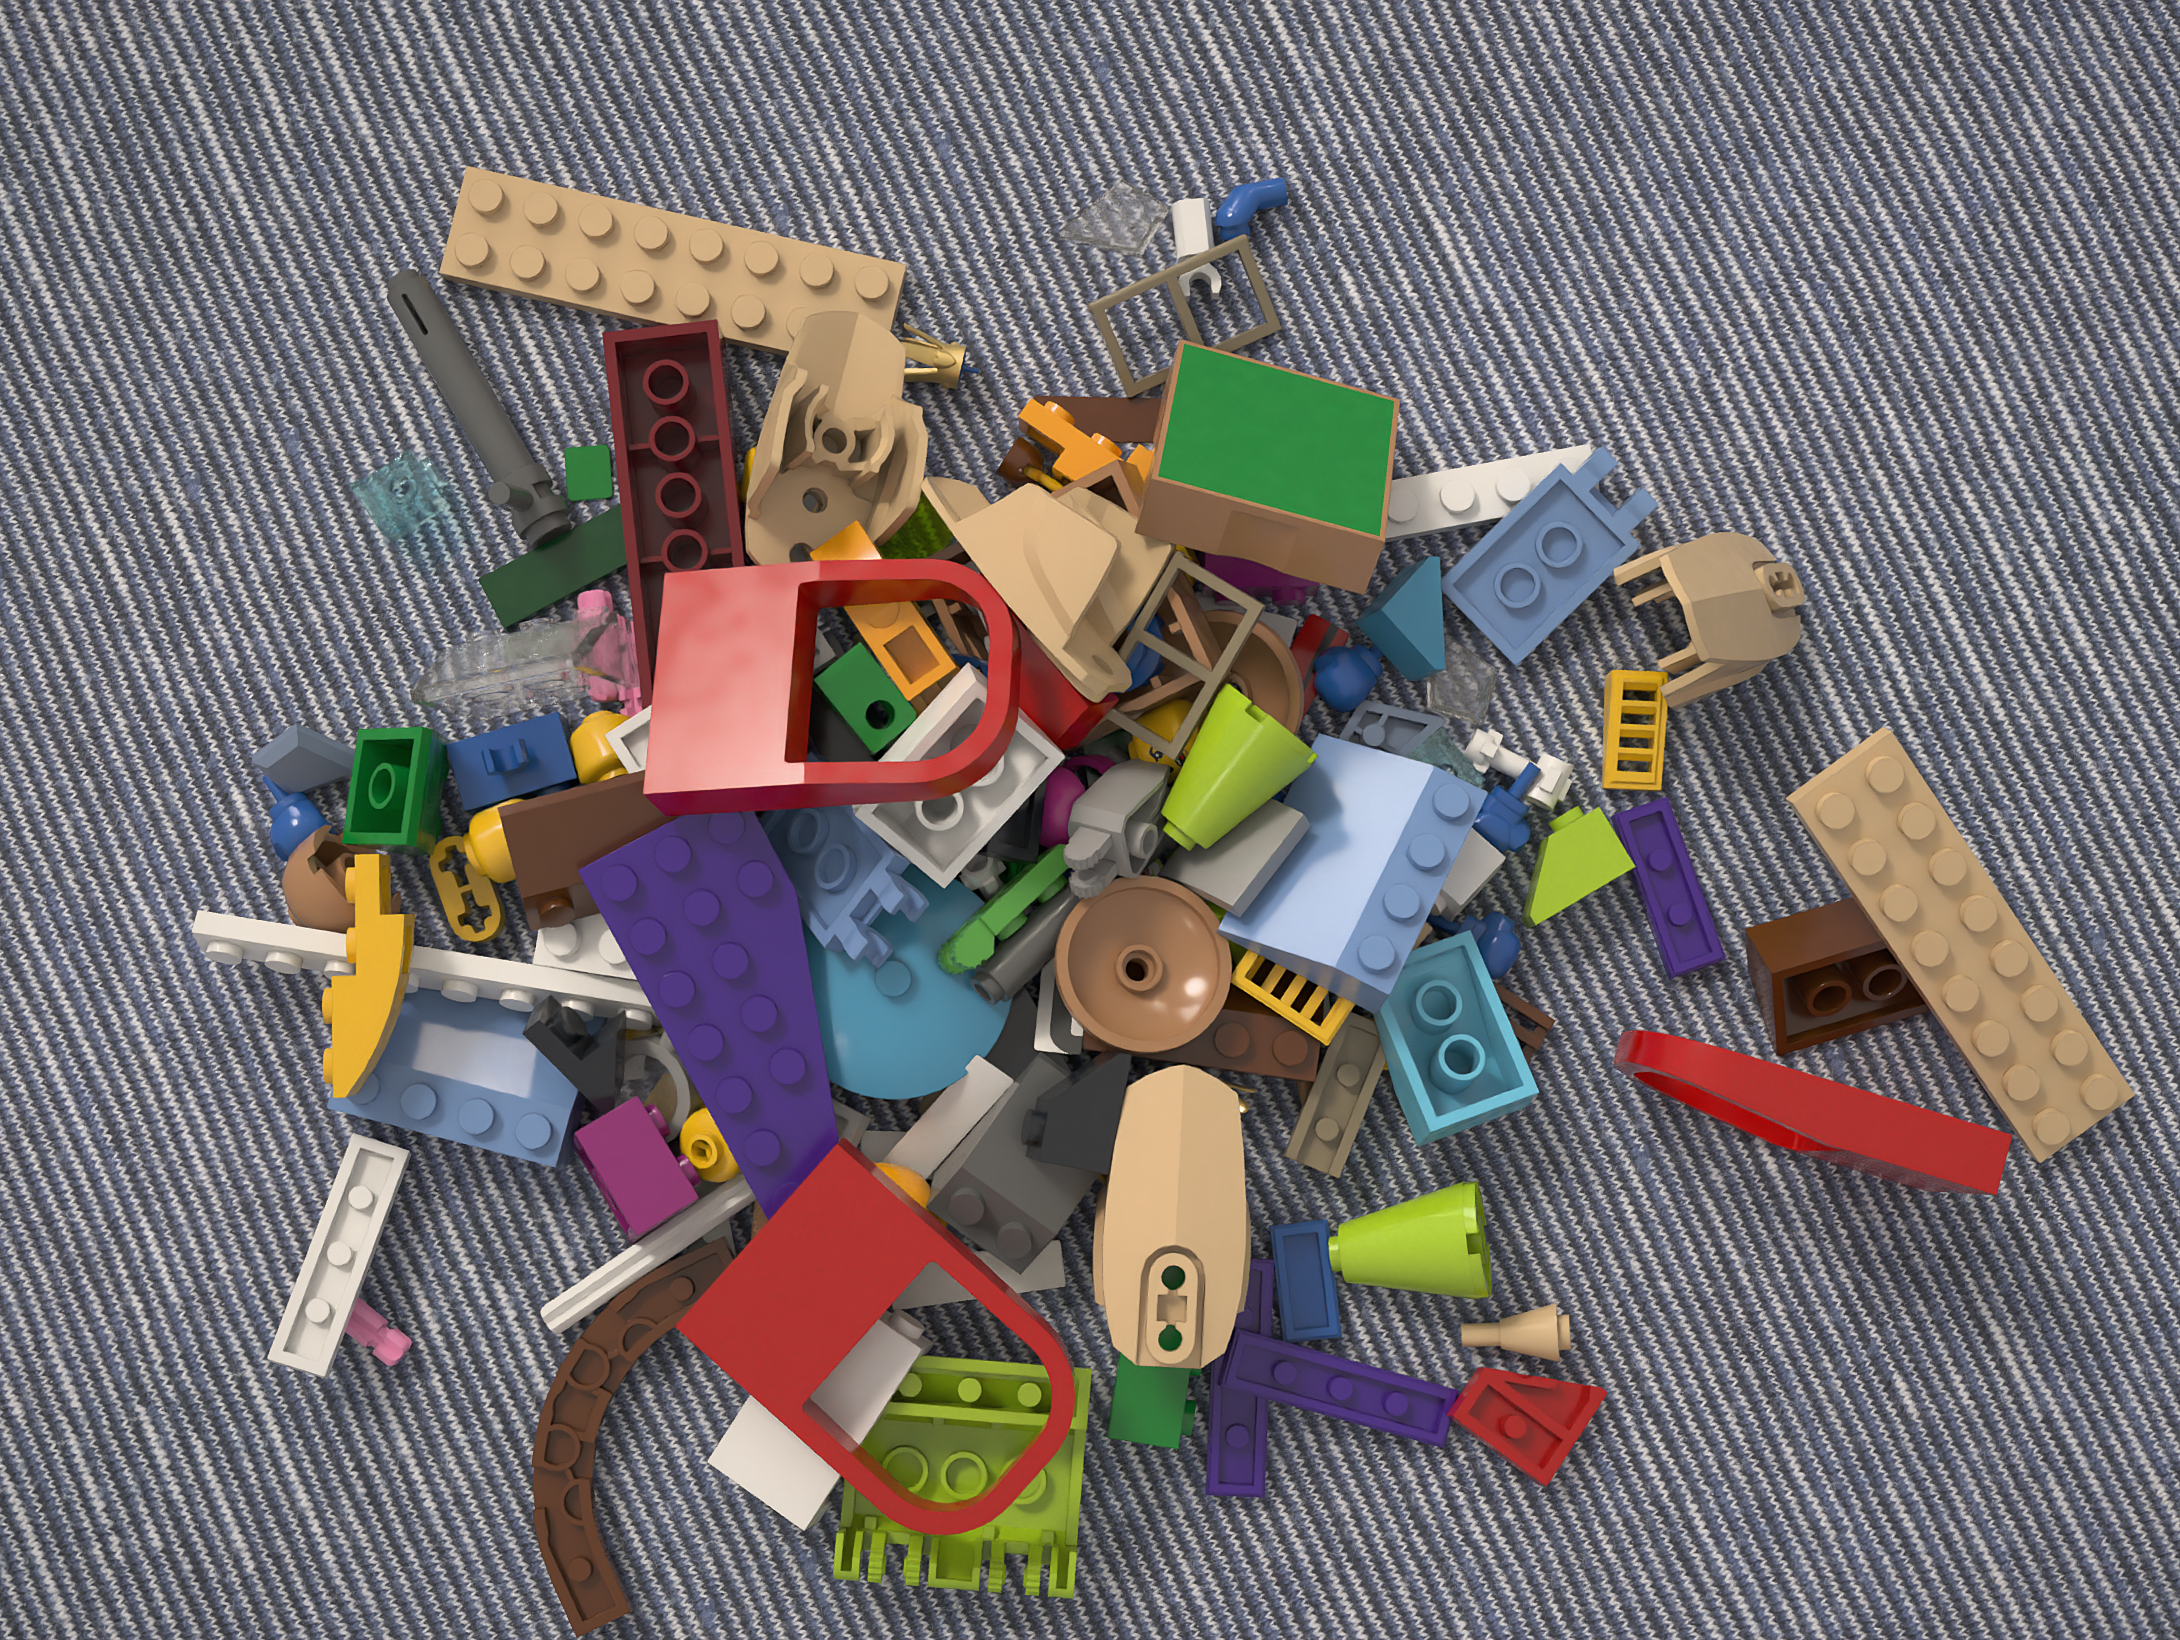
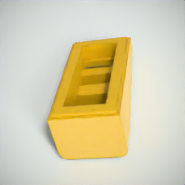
(1655, 732)
(1325, 1032)

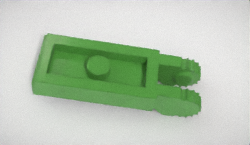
(1003, 912)

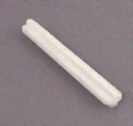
(647, 1254)

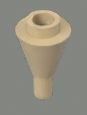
(1531, 1333)

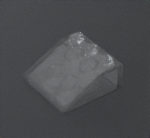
(532, 667)

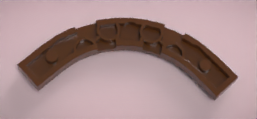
(572, 1423)

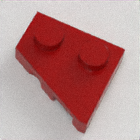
(1526, 1417)

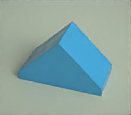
(1409, 620)

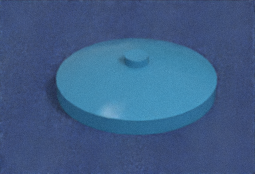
(907, 1023)

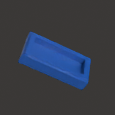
(1304, 1281)

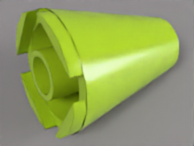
(1231, 770)
(1420, 1245)

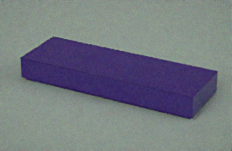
(1668, 888)

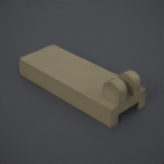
(1338, 1097)

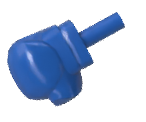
(1347, 675)
(1502, 814)
(293, 820)
(1492, 935)

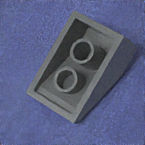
(999, 1194)

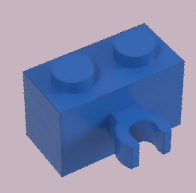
(514, 763)

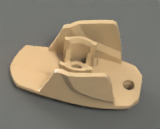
(838, 436)
(1062, 568)
(1733, 607)
(1174, 1201)

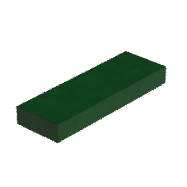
(557, 570)

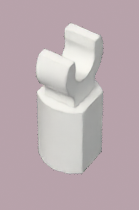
(1193, 236)

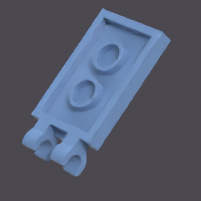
(1546, 556)
(842, 876)

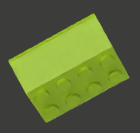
(949, 1440)

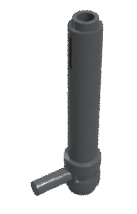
(518, 481)
(1034, 943)

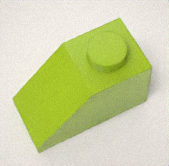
(1573, 863)

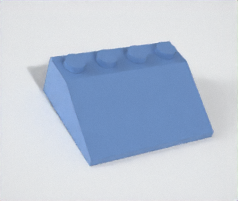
(1363, 871)
(471, 1080)

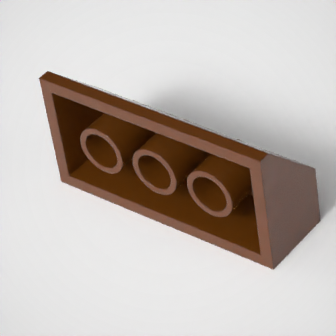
(565, 832)
(1825, 977)
(1244, 1035)

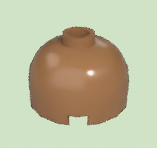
(316, 883)

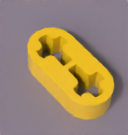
(454, 894)

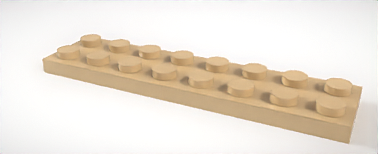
(655, 263)
(1960, 944)

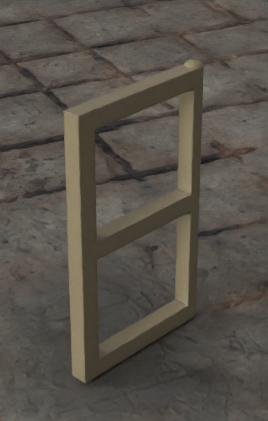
(1169, 277)
(1212, 678)

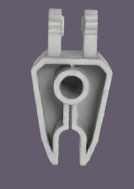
(1116, 825)

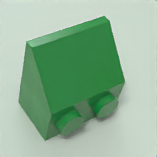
(396, 790)

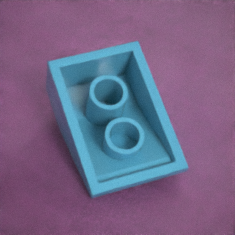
(1451, 1042)

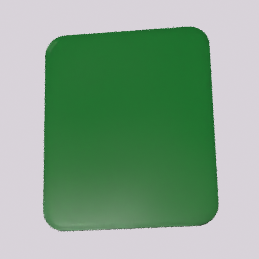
(588, 472)

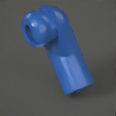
(1245, 201)

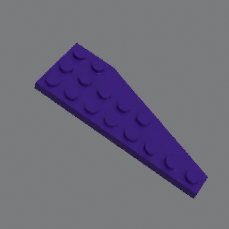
(729, 977)

